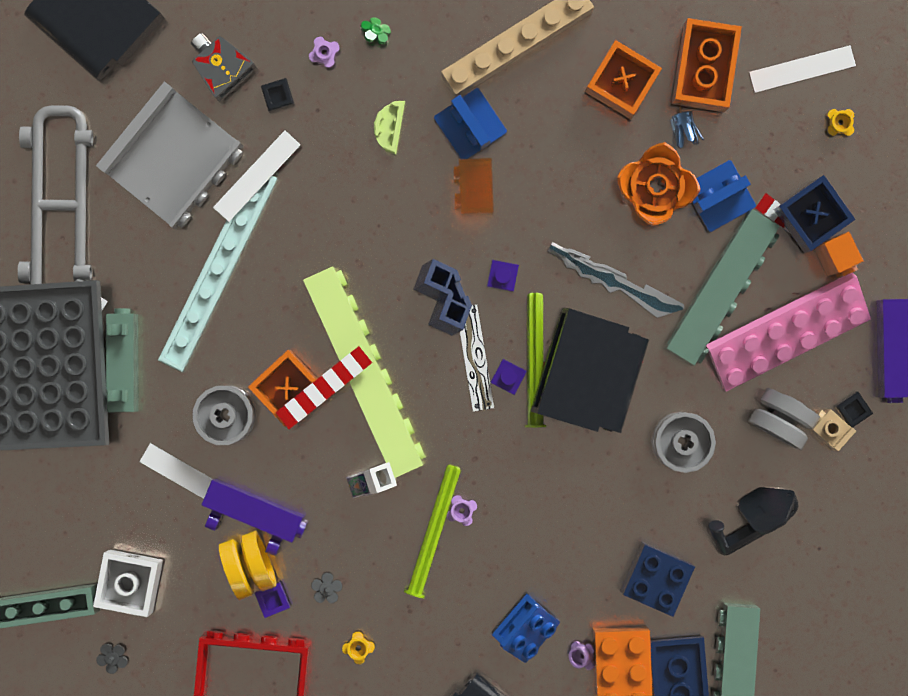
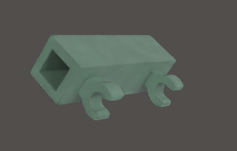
(122, 361)

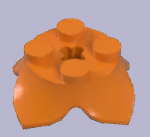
(663, 164)

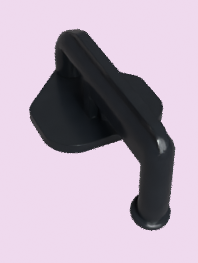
(764, 511)

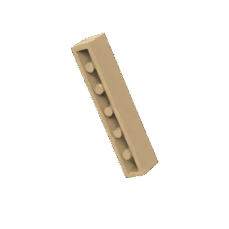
(514, 44)

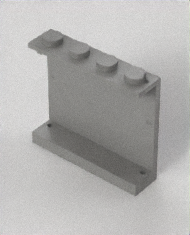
(170, 156)

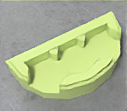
(388, 126)

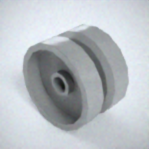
(208, 416)
(785, 416)
(699, 444)

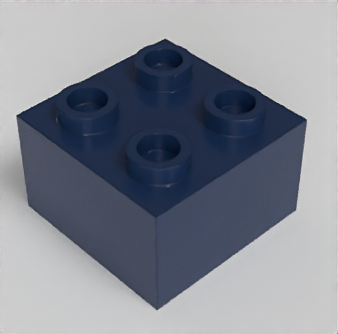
(814, 214)
(657, 579)

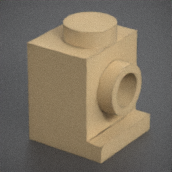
(837, 439)

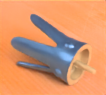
(685, 121)

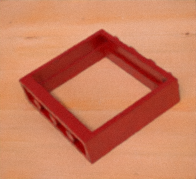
(243, 640)

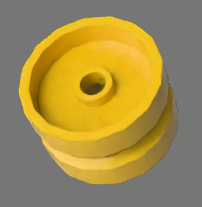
(247, 565)

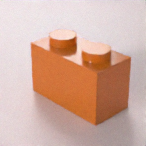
(839, 255)

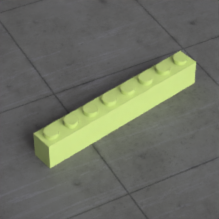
(370, 385)

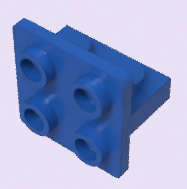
(470, 124)
(722, 196)
(525, 629)

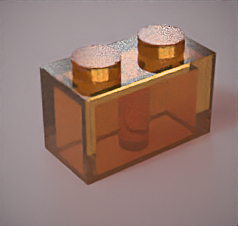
(475, 187)

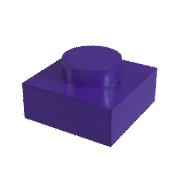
(502, 275)
(508, 376)
(272, 600)

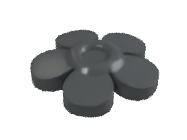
(326, 588)
(112, 657)

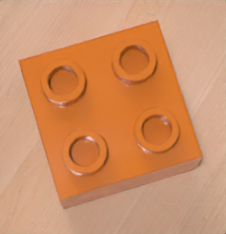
(623, 79)
(282, 382)

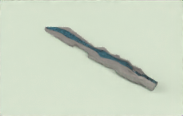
(614, 280)

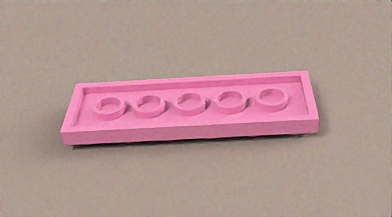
(789, 331)

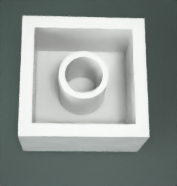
(128, 583)

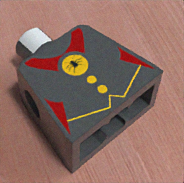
(220, 65)

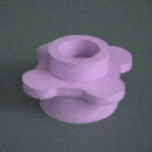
(327, 59)
(468, 506)
(576, 657)

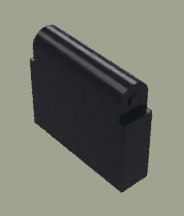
(96, 31)
(589, 372)

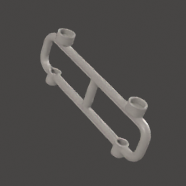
(33, 138)

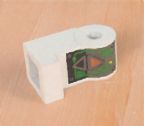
(368, 481)

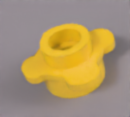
(847, 118)
(358, 655)

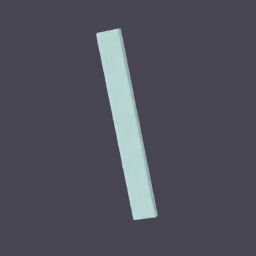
(213, 280)

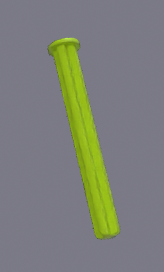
(534, 354)
(433, 532)

